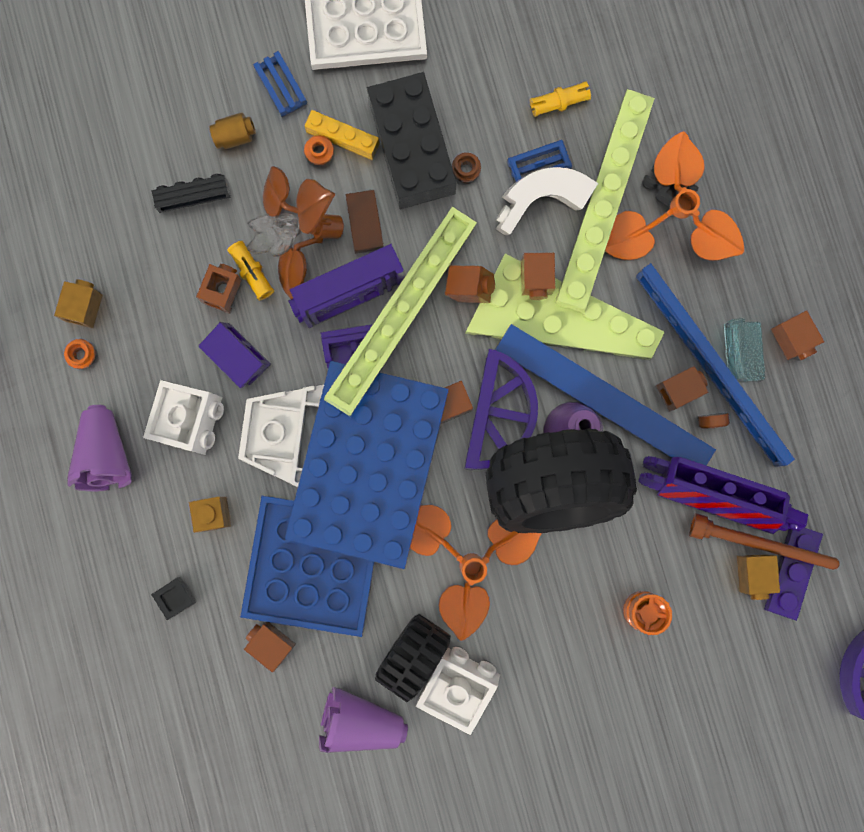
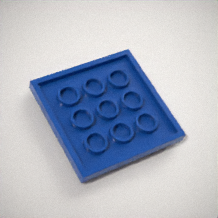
(302, 582)

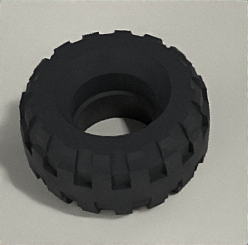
(560, 481)

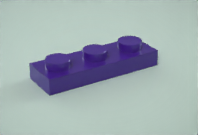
(793, 575)

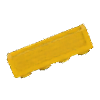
(342, 134)

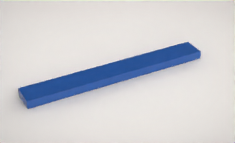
(714, 367)
(603, 397)

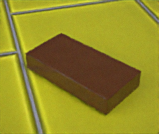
(364, 221)

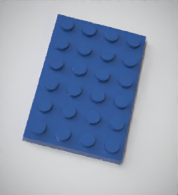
(368, 470)

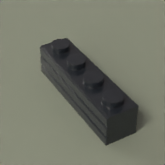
(191, 193)

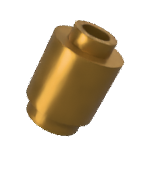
(232, 131)

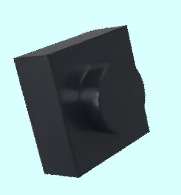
(173, 598)

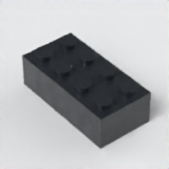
(411, 140)

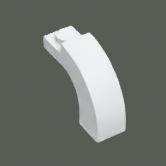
(555, 182)

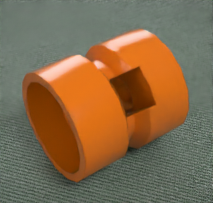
(647, 612)

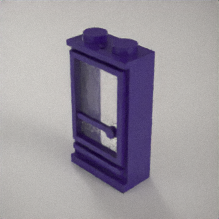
(346, 286)

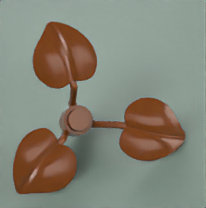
(311, 209)

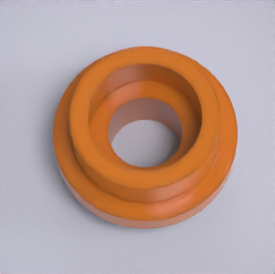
(319, 158)
(71, 350)

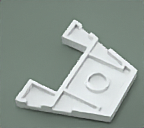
(275, 431)

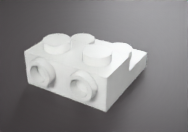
(184, 417)
(459, 690)

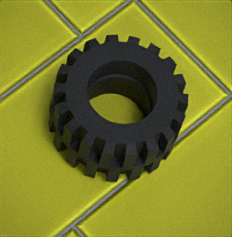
(413, 658)

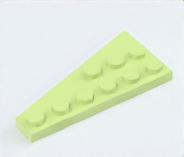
(597, 329)

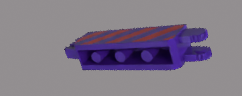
(722, 494)

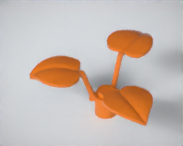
(717, 233)
(468, 606)

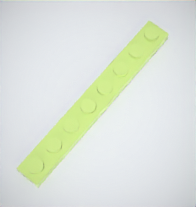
(605, 201)
(399, 312)

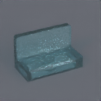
(744, 350)

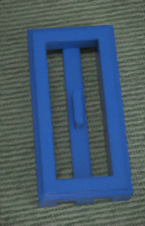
(269, 64)
(558, 145)

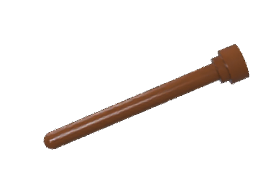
(703, 527)

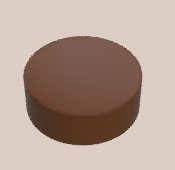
(714, 420)

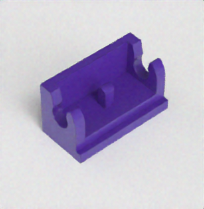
(342, 343)
(234, 354)

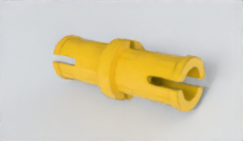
(560, 99)
(240, 255)

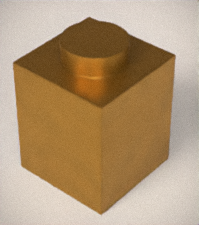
(78, 303)
(209, 514)
(758, 575)

